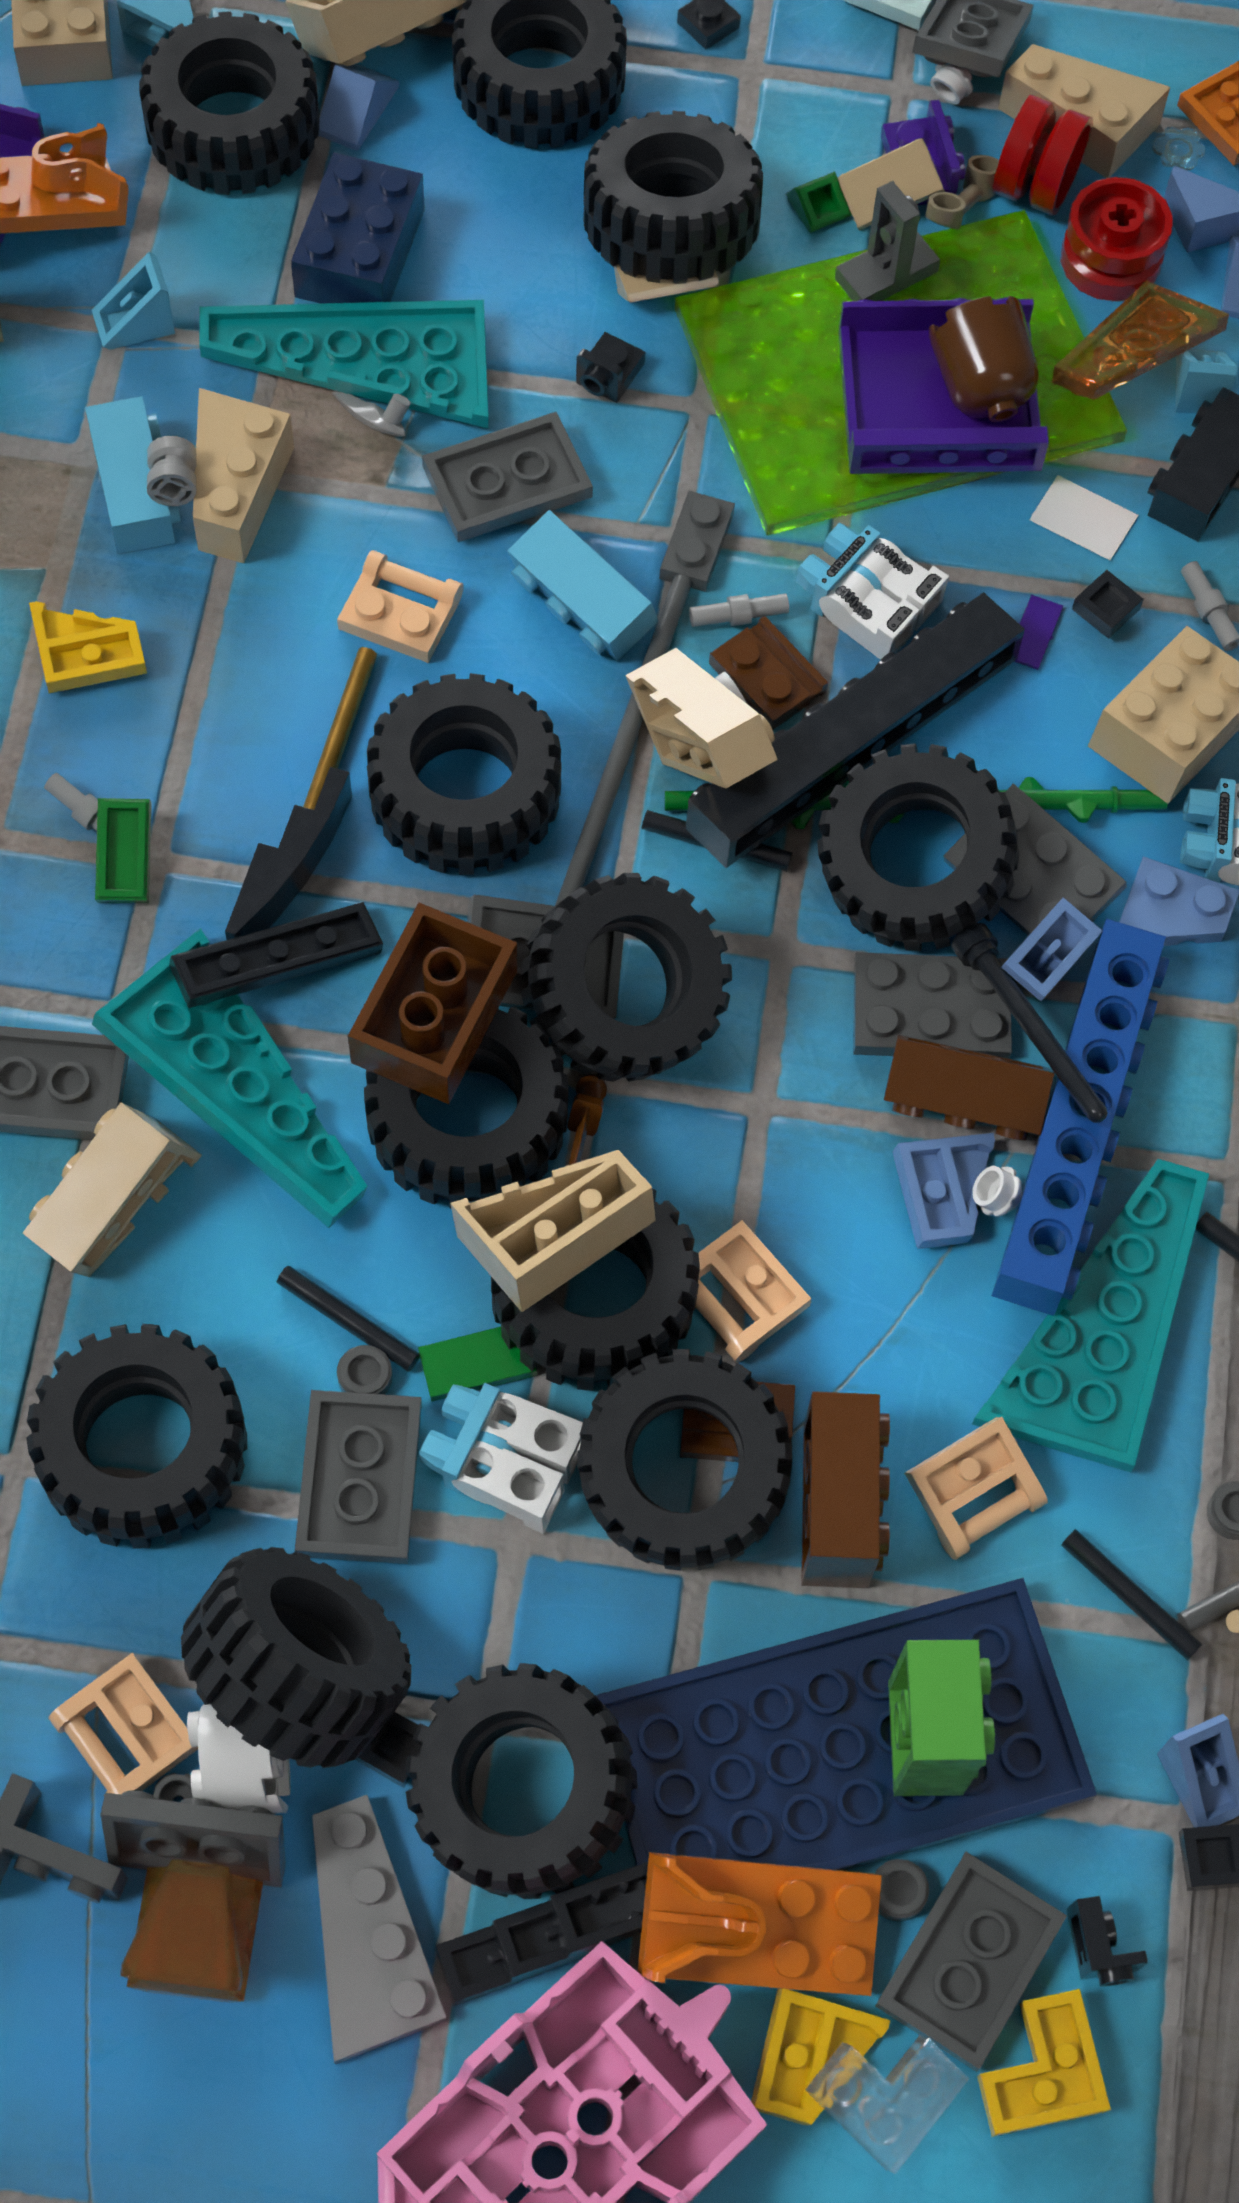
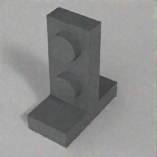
(895, 250)
(40, 1856)

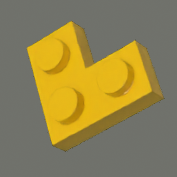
(1060, 2082)

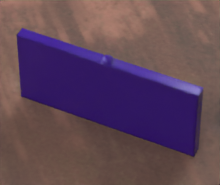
(1039, 623)

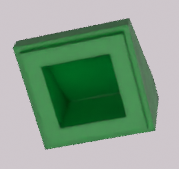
(819, 202)

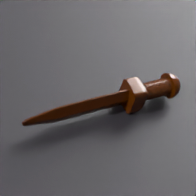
(586, 1112)

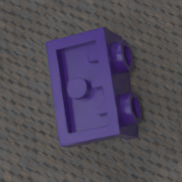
(938, 136)

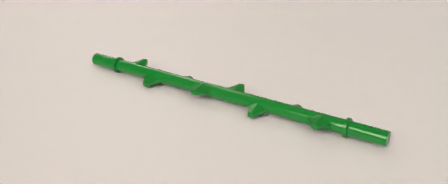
(1078, 802)

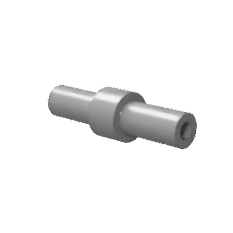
(1211, 605)
(739, 610)
(83, 806)

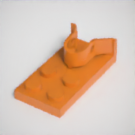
(62, 187)
(759, 1924)

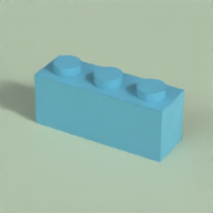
(120, 443)
(581, 587)

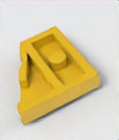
(85, 648)
(798, 2045)

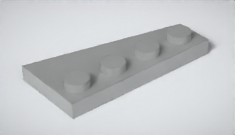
(371, 1949)

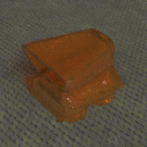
(194, 1932)

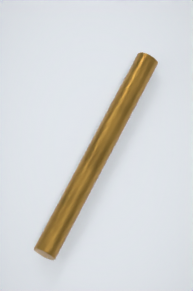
(342, 722)

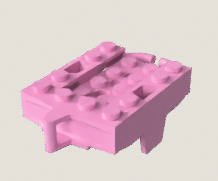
(585, 2045)

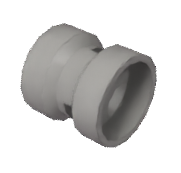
(173, 478)

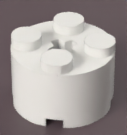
(231, 1769)

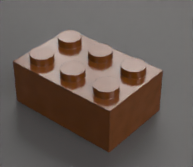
(433, 1003)
(844, 1490)

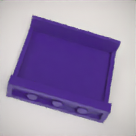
(901, 407)

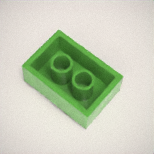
(938, 1717)

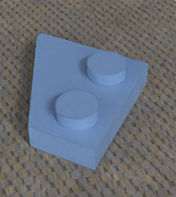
(1178, 904)
(939, 1185)

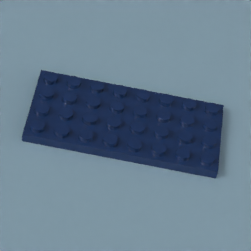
(793, 1752)

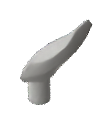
(370, 414)

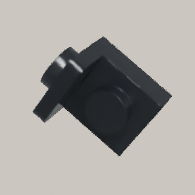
(609, 367)
(1093, 1937)

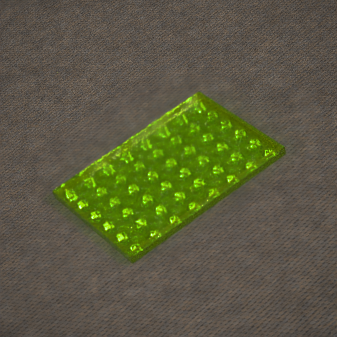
(777, 372)

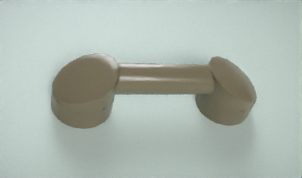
(948, 208)

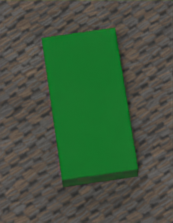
(123, 850)
(471, 1363)

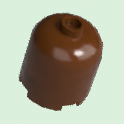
(986, 358)

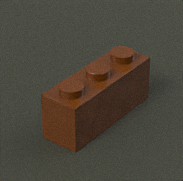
(968, 1087)

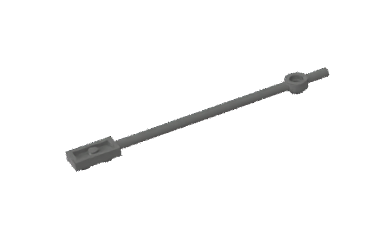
(687, 565)

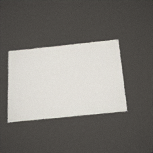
(1083, 517)

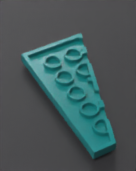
(363, 349)
(236, 1081)
(1096, 1361)

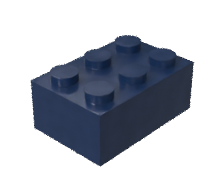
(357, 232)

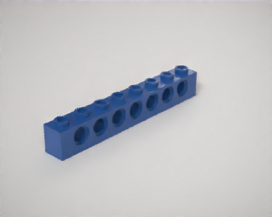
(1025, 1273)

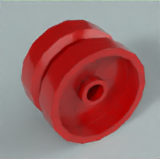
(1042, 154)
(1115, 238)

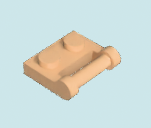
(395, 619)
(755, 1283)
(968, 1471)
(139, 1718)

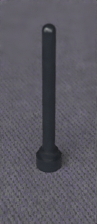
(978, 949)

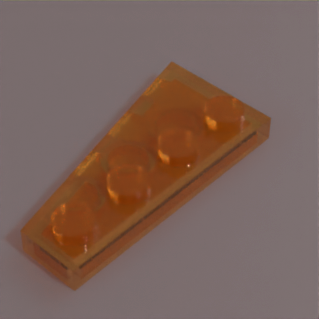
(1136, 338)

